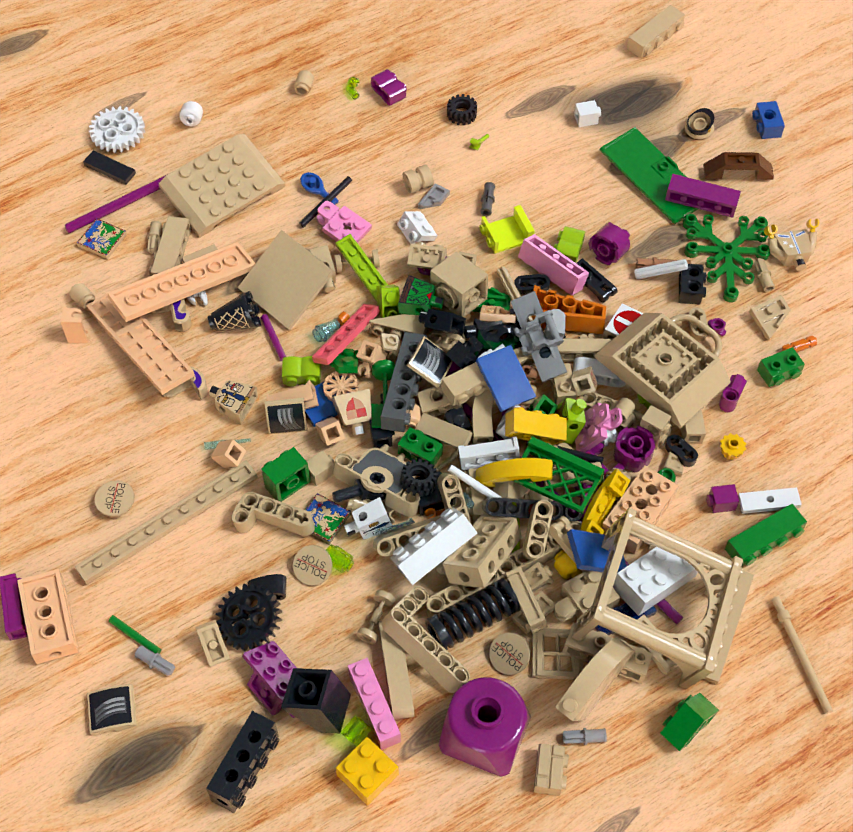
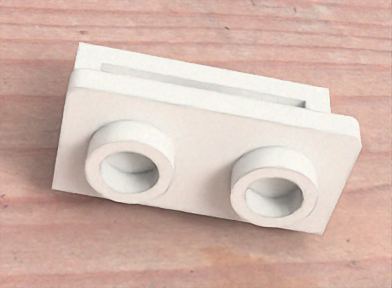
(416, 227)

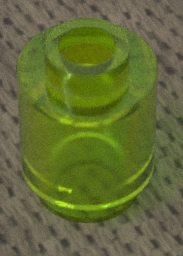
(340, 558)

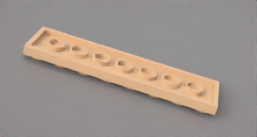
(181, 281)

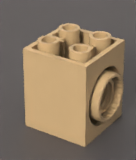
(460, 284)

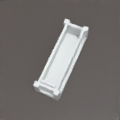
(485, 453)

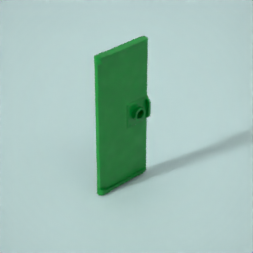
(646, 170)

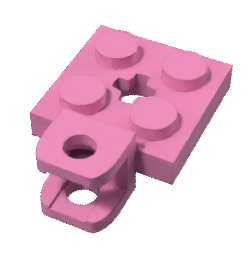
(337, 219)
(597, 423)

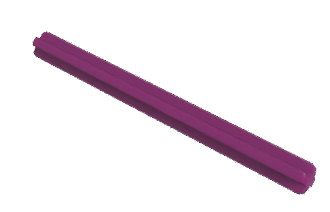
(113, 206)

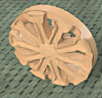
(340, 386)

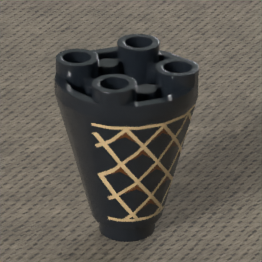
(236, 314)

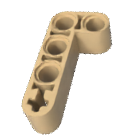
(299, 520)

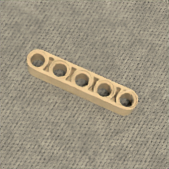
(397, 677)

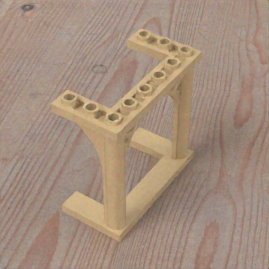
(722, 578)

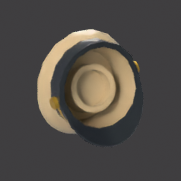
(700, 124)

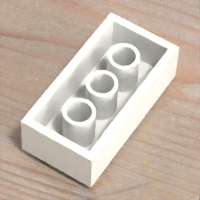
(433, 545)
(652, 579)

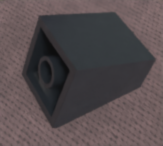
(317, 699)

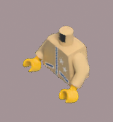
(793, 246)

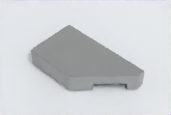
(434, 197)

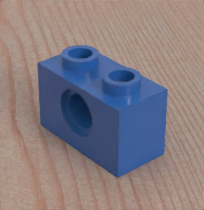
(768, 120)

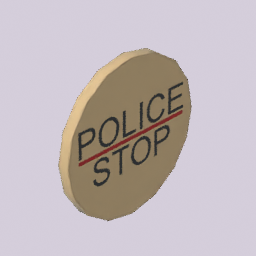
(114, 498)
(312, 565)
(509, 653)

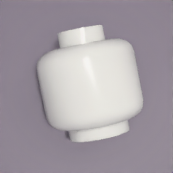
(191, 113)

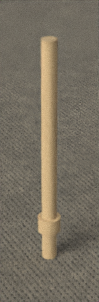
(784, 617)

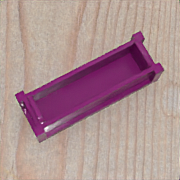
(12, 607)

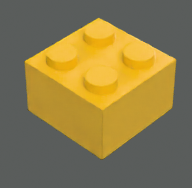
(367, 771)

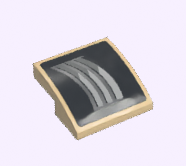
(430, 362)
(286, 416)
(111, 709)

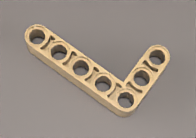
(447, 494)
(421, 644)

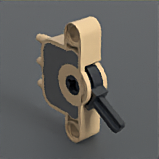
(375, 476)

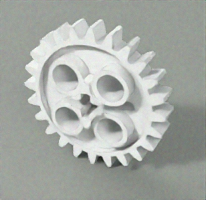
(117, 129)

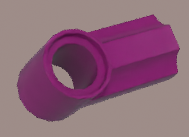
(732, 393)

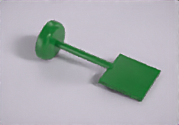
(382, 371)

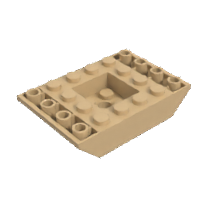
(673, 387)

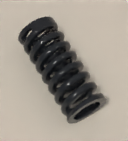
(436, 622)

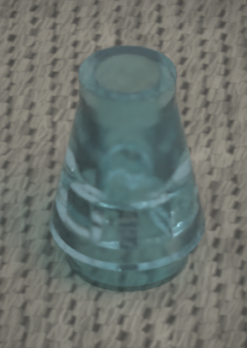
(325, 330)

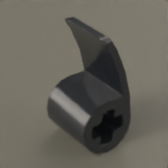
(275, 583)

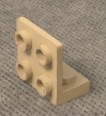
(426, 256)

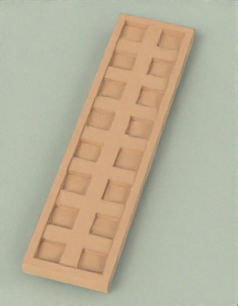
(142, 345)

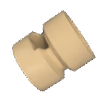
(419, 178)

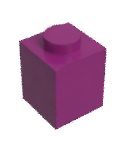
(723, 498)

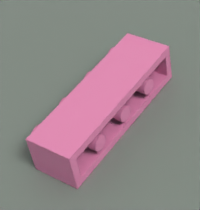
(553, 264)
(374, 704)

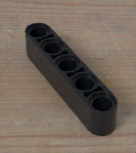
(522, 508)

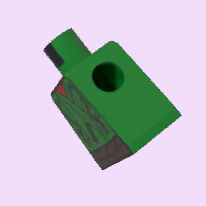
(418, 297)

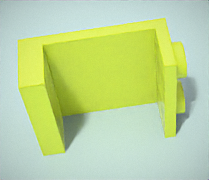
(508, 231)

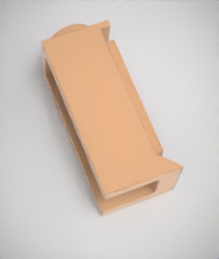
(306, 391)

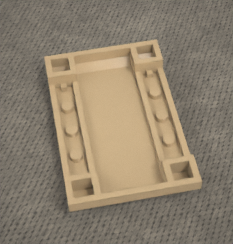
(220, 183)

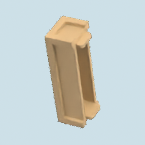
(527, 600)

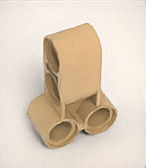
(624, 404)

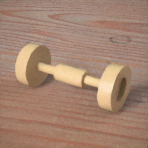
(375, 258)
(383, 598)

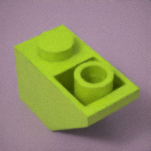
(387, 300)

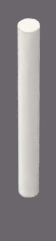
(477, 485)

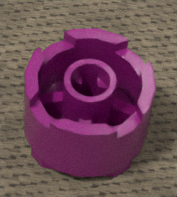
(610, 243)
(634, 448)

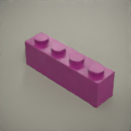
(703, 195)

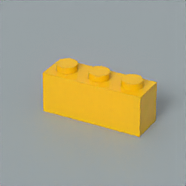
(544, 427)

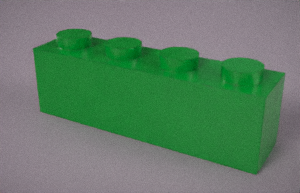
(766, 535)

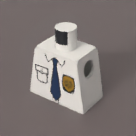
(368, 519)

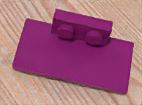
(270, 675)

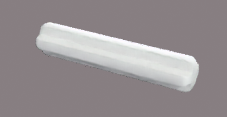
(660, 269)

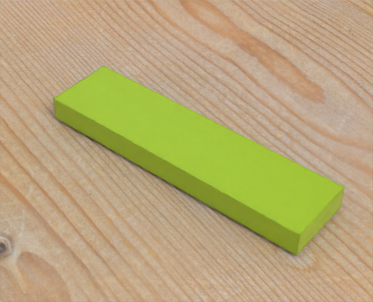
(360, 264)

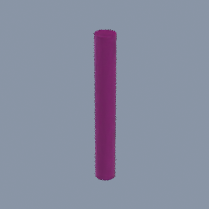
(273, 337)

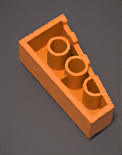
(580, 315)

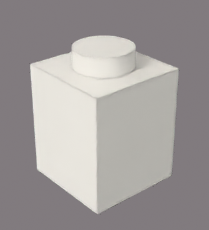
(587, 113)

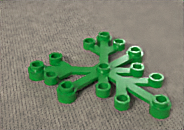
(727, 250)

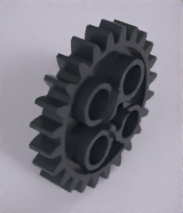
(254, 633)

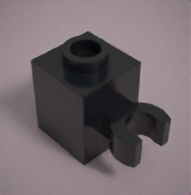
(464, 355)

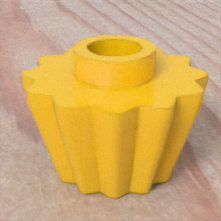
(732, 446)

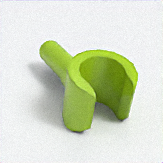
(475, 144)

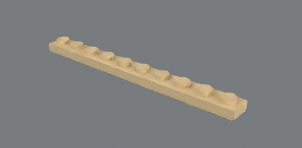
(165, 522)

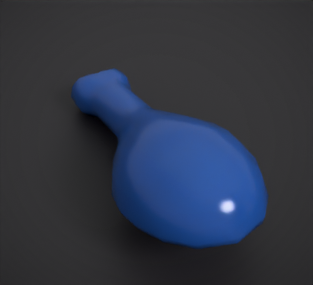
(314, 184)

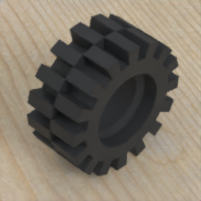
(462, 116)
(418, 469)

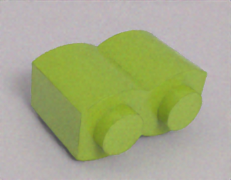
(570, 242)
(300, 370)

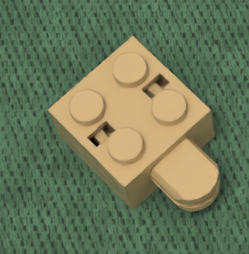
(580, 594)

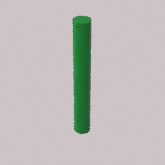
(134, 634)

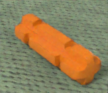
(801, 344)

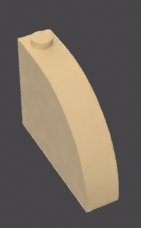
(594, 680)

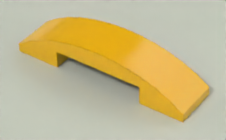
(514, 469)
(602, 501)

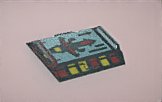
(379, 532)

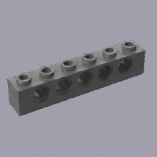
(402, 387)

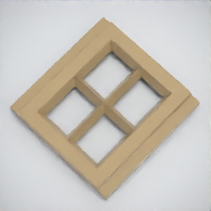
(538, 656)

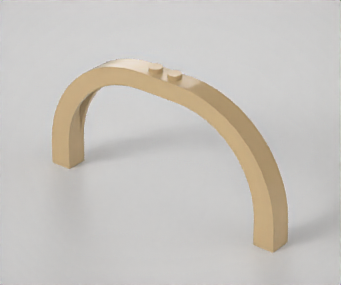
(481, 420)

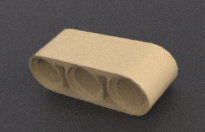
(544, 522)

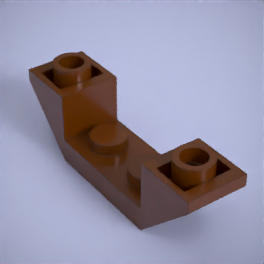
(738, 161)

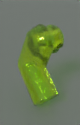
(350, 87)

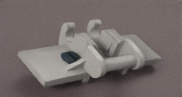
(533, 341)

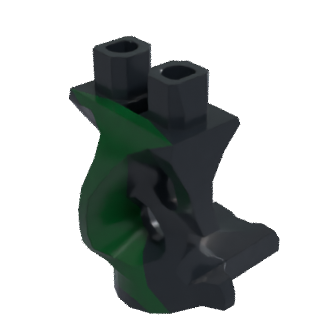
(489, 334)

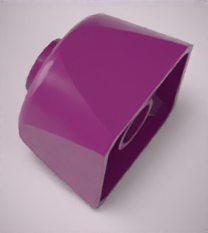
(479, 743)

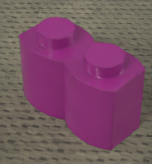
(388, 87)

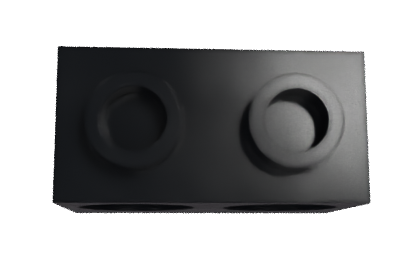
(691, 284)

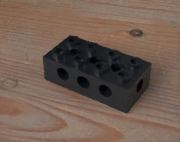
(243, 762)

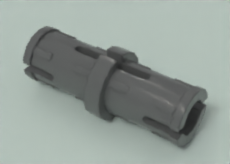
(487, 198)

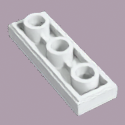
(758, 501)

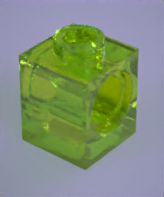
(356, 730)

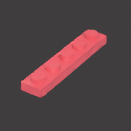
(345, 334)

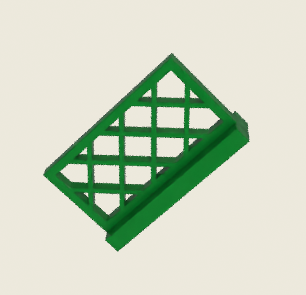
(569, 463)

